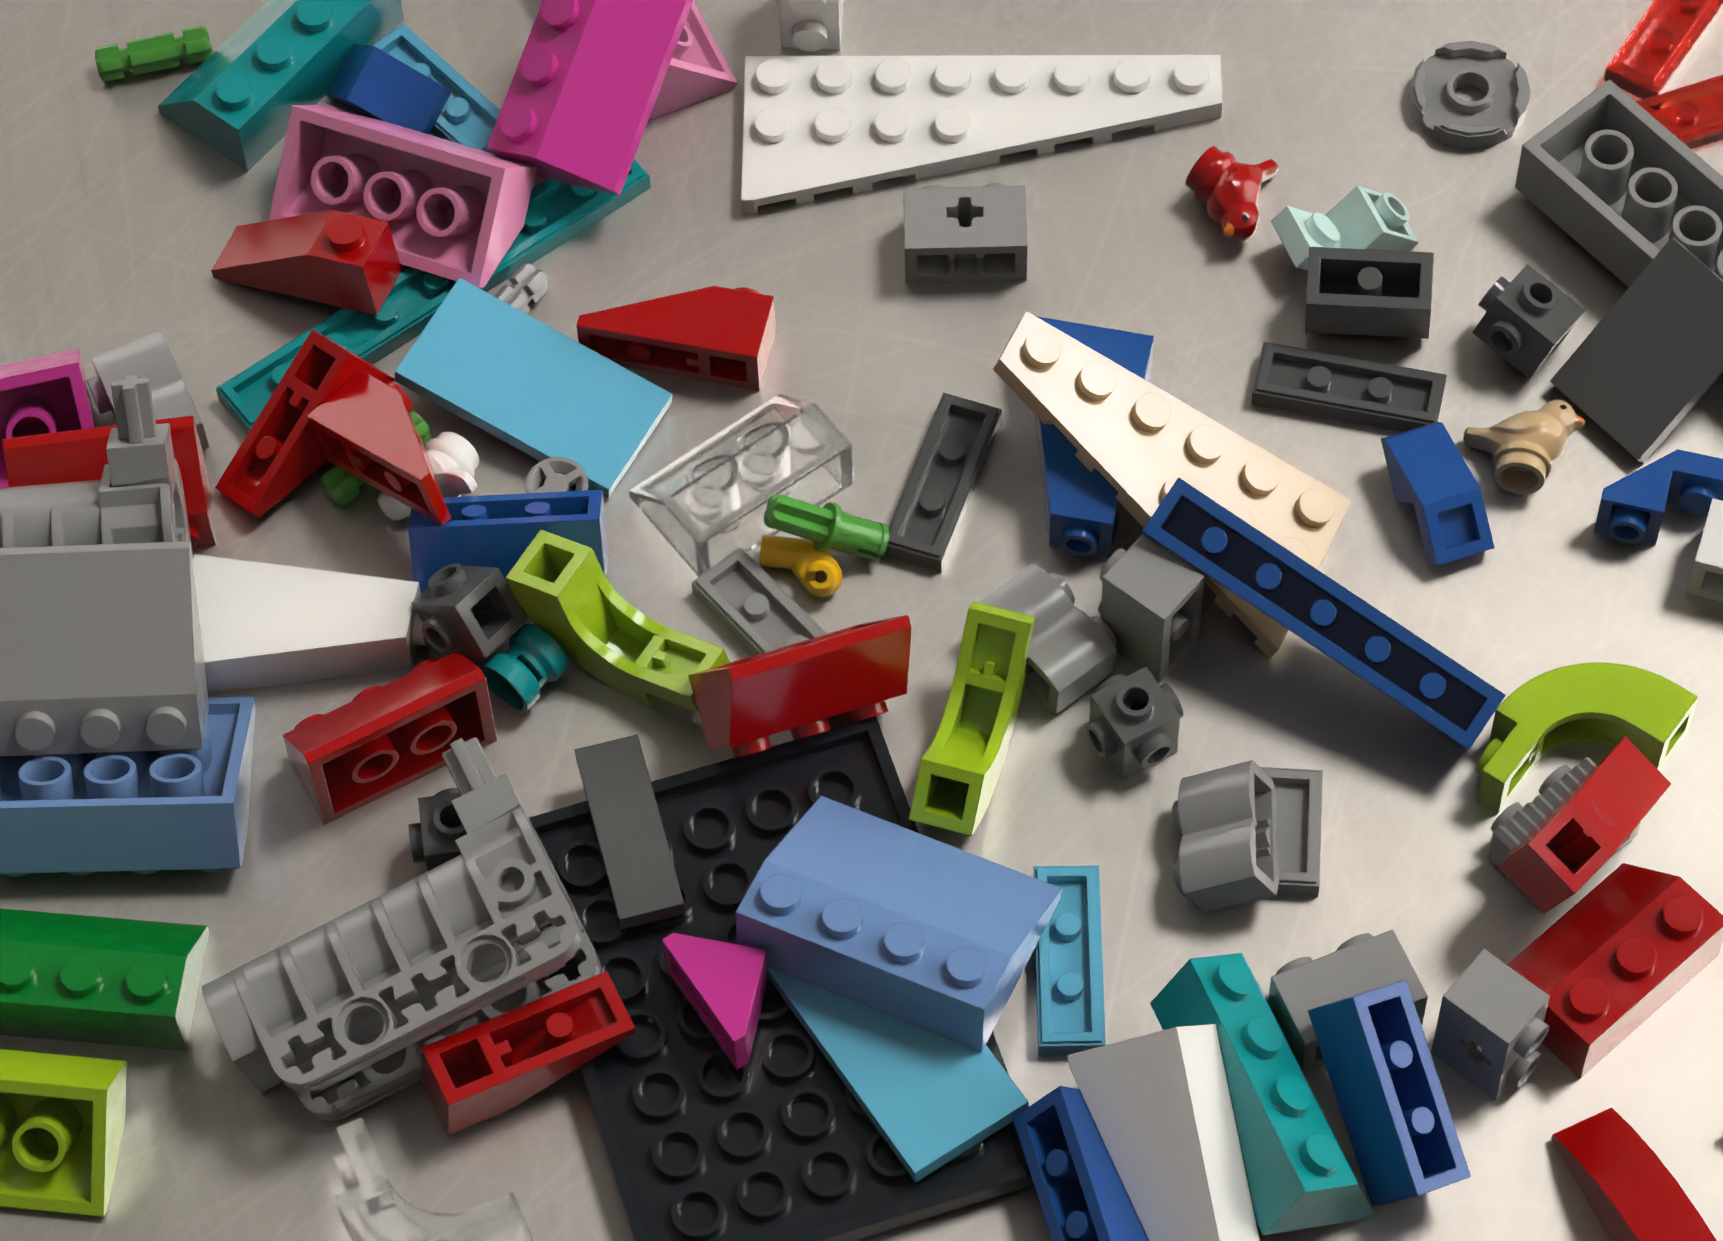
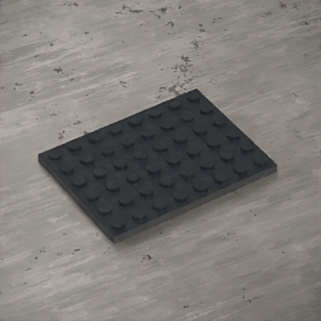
(782, 1138)

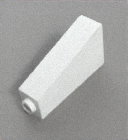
(300, 623)
(1171, 1132)

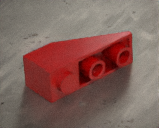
(1585, 827)

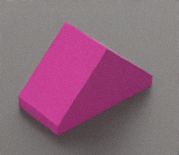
(723, 987)

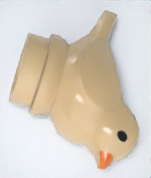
(1526, 445)

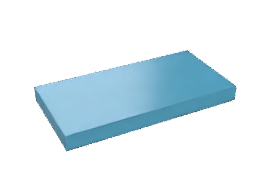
(532, 385)
(914, 1085)

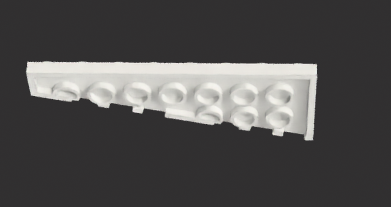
(879, 118)

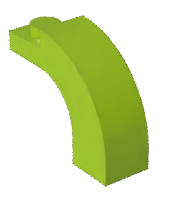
(601, 631)
(1578, 706)
(978, 721)

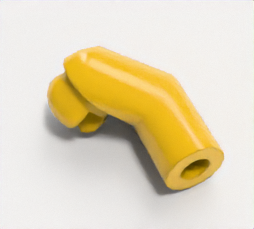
(814, 569)

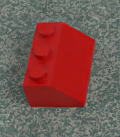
(82, 457)
(803, 685)
(390, 735)
(1618, 960)

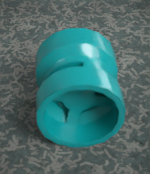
(525, 667)

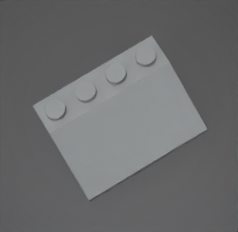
(100, 650)

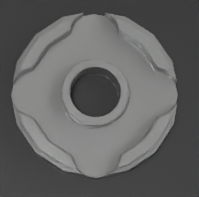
(1466, 122)

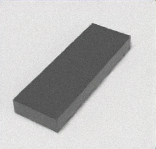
(1347, 388)
(942, 481)
(629, 832)

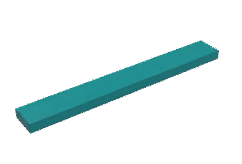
(552, 218)

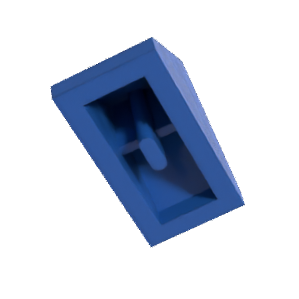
(388, 89)

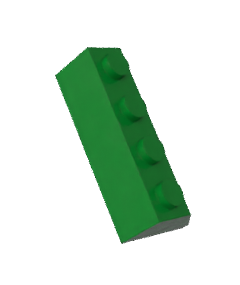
(99, 978)

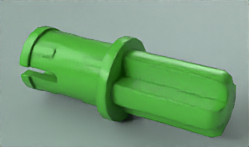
(828, 527)

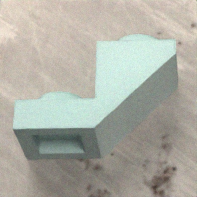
(1357, 222)

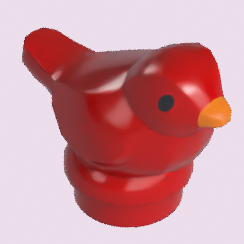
(1230, 190)

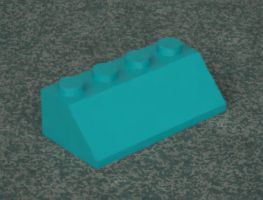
(275, 60)
(1286, 1142)

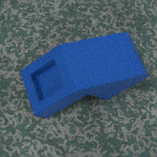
(1445, 494)
(1635, 505)

